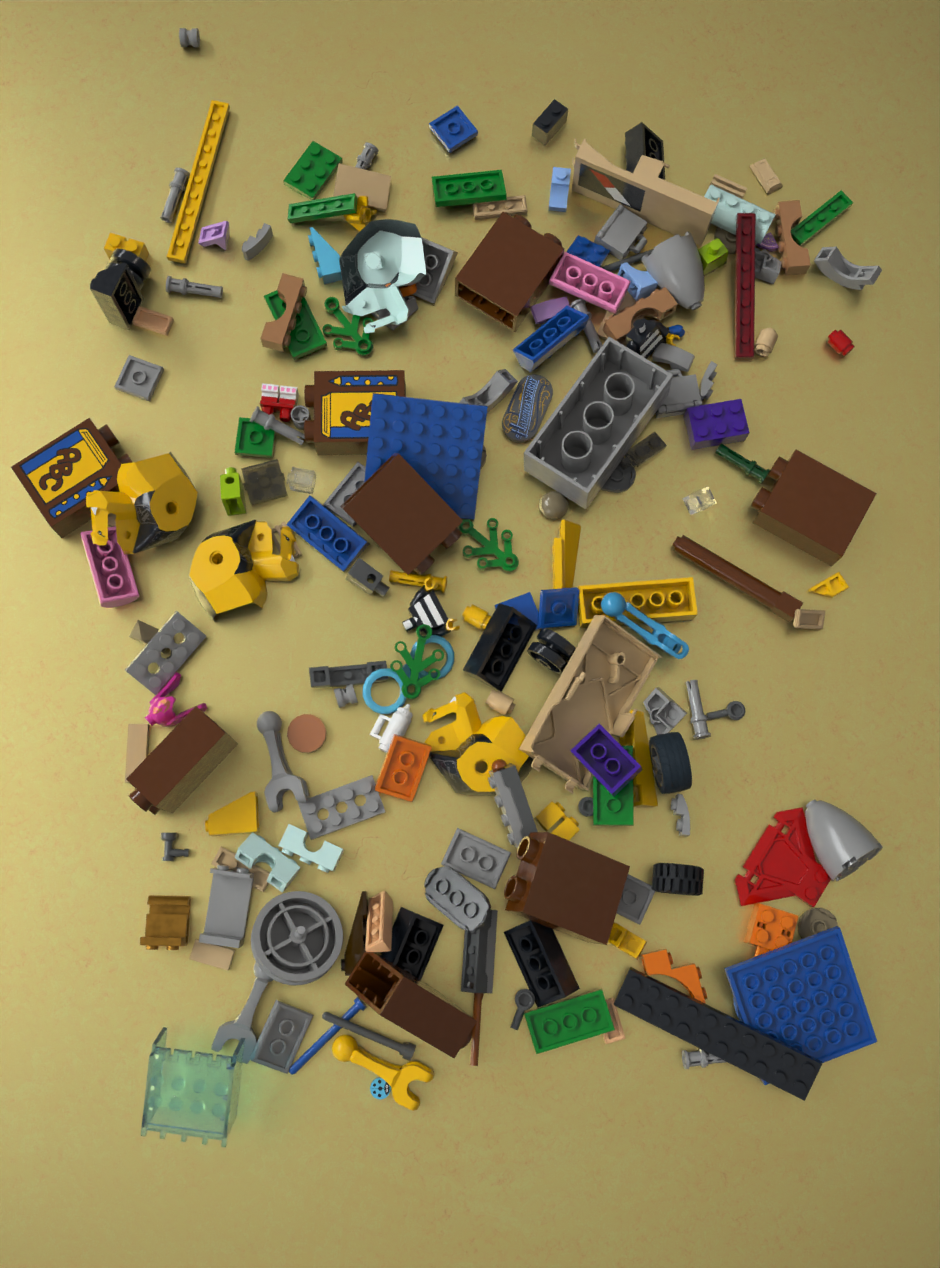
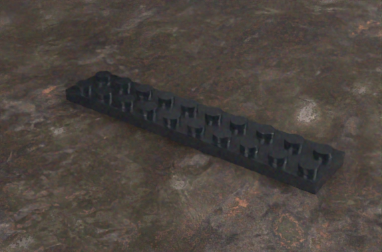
(718, 1033)

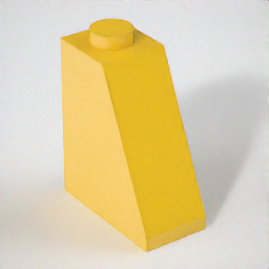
(236, 817)

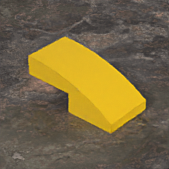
(626, 941)

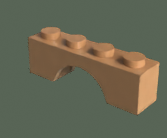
(794, 257)
(657, 305)
(277, 333)

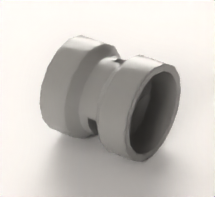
(189, 37)
(299, 413)
(345, 695)

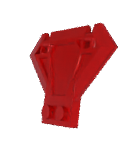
(783, 864)

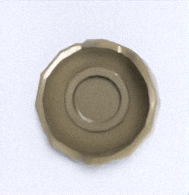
(553, 505)

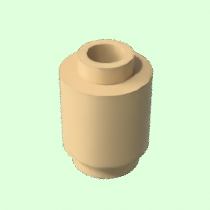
(766, 342)
(500, 702)

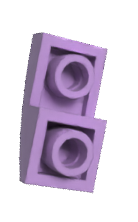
(546, 310)

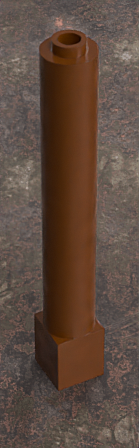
(780, 603)

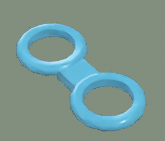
(388, 672)

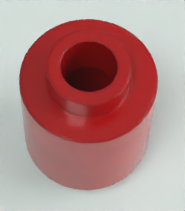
(840, 342)

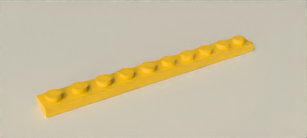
(198, 182)

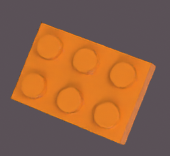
(403, 767)

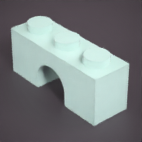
(294, 842)
(257, 850)

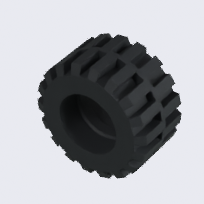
(678, 879)

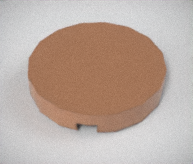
(306, 733)

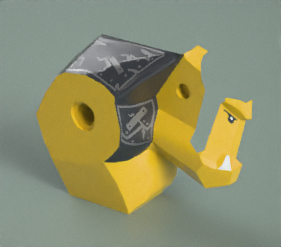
(151, 504)
(235, 564)
(468, 748)

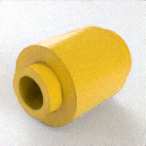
(476, 616)

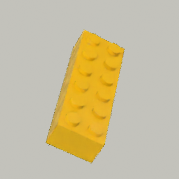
(657, 599)

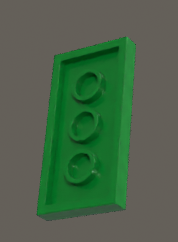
(469, 188)
(306, 335)
(616, 809)
(569, 1021)

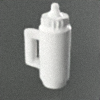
(397, 725)

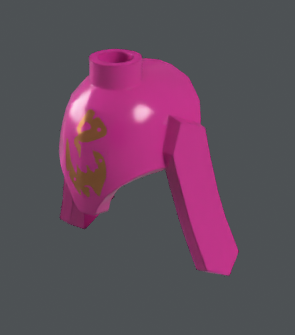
(162, 707)

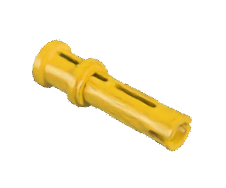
(418, 580)

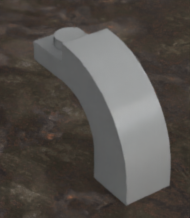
(843, 272)
(493, 391)

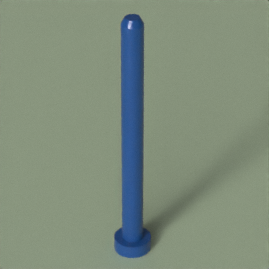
(359, 1005)

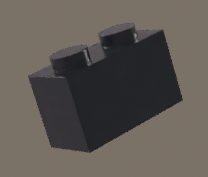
(549, 122)

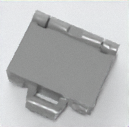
(622, 233)
(682, 394)

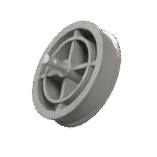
(296, 938)

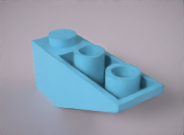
(327, 258)

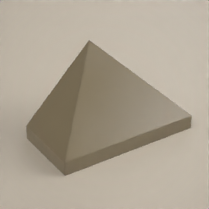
(144, 633)

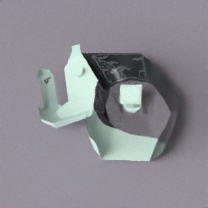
(377, 256)

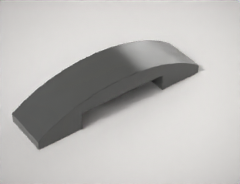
(344, 675)

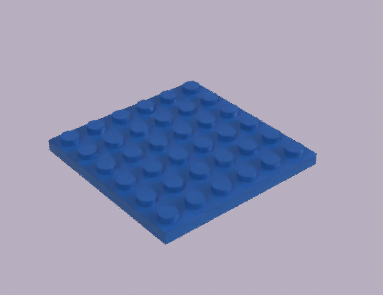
(435, 439)
(805, 996)

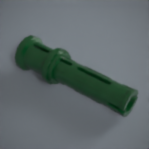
(750, 467)

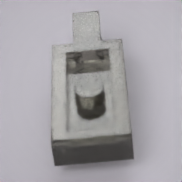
(643, 451)

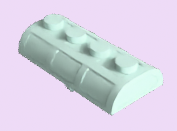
(728, 208)

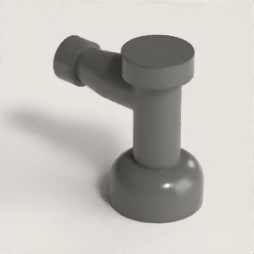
(170, 853)

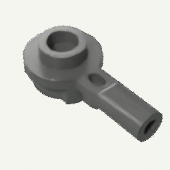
(734, 710)
(586, 806)
(524, 1000)

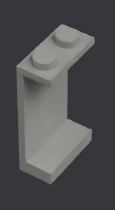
(228, 907)

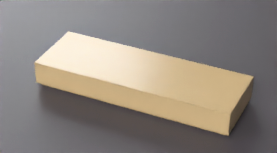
(512, 206)
(136, 746)
(226, 857)

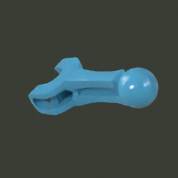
(614, 604)

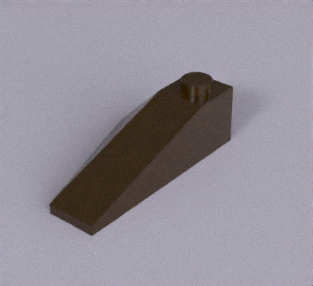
(357, 938)

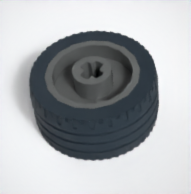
(670, 762)

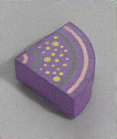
(768, 243)

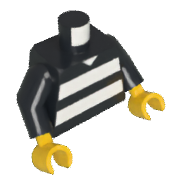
(647, 336)
(427, 610)

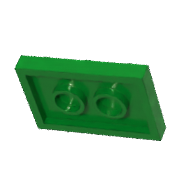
(312, 171)

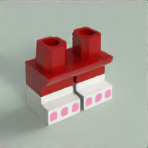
(279, 400)

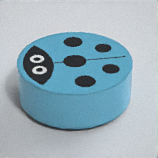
(380, 1088)

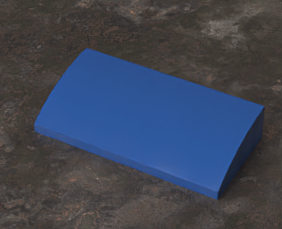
(327, 533)

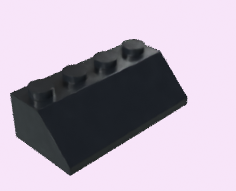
(645, 142)
(117, 294)
(495, 654)
(412, 942)
(541, 962)

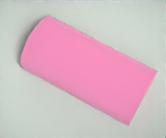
(590, 282)
(110, 570)

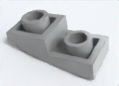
(253, 245)
(674, 356)
(706, 382)
(680, 808)

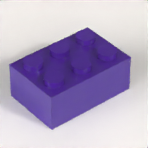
(716, 424)
(606, 760)

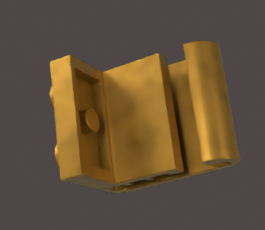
(167, 922)

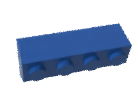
(550, 337)

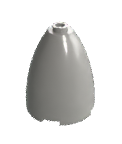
(679, 269)
(838, 839)

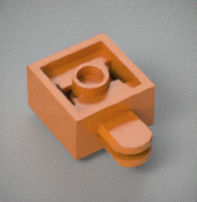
(773, 929)

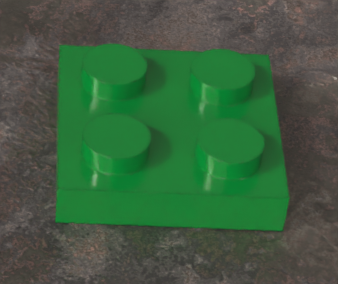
(254, 439)

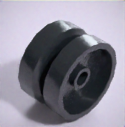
(137, 266)
(551, 650)

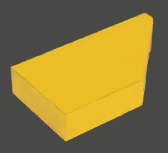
(831, 586)

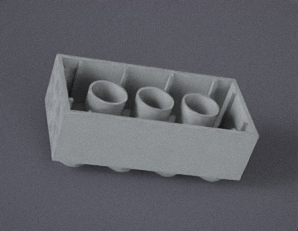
(597, 422)

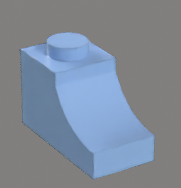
(559, 189)
(641, 283)

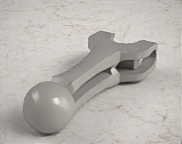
(282, 779)
(242, 1024)

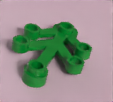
(349, 329)
(490, 547)
(417, 664)

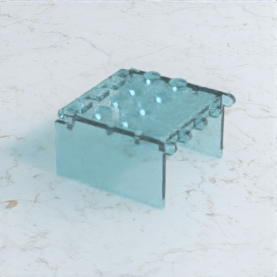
(191, 1093)

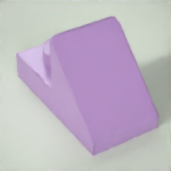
(215, 234)

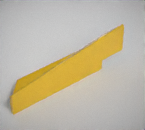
(565, 554)
(644, 783)

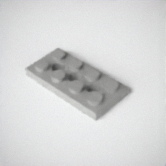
(152, 653)
(353, 814)

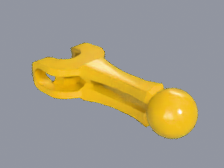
(397, 1076)

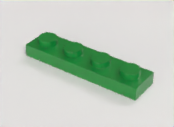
(322, 208)
(821, 218)

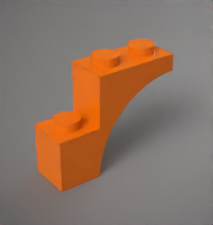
(688, 975)

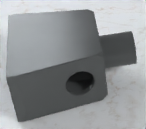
(361, 572)

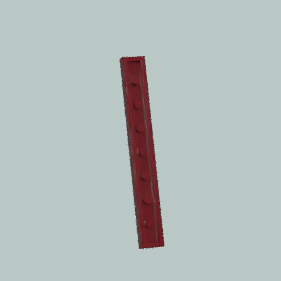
(745, 285)

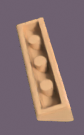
(379, 923)

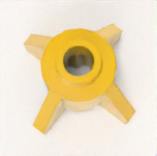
(362, 215)

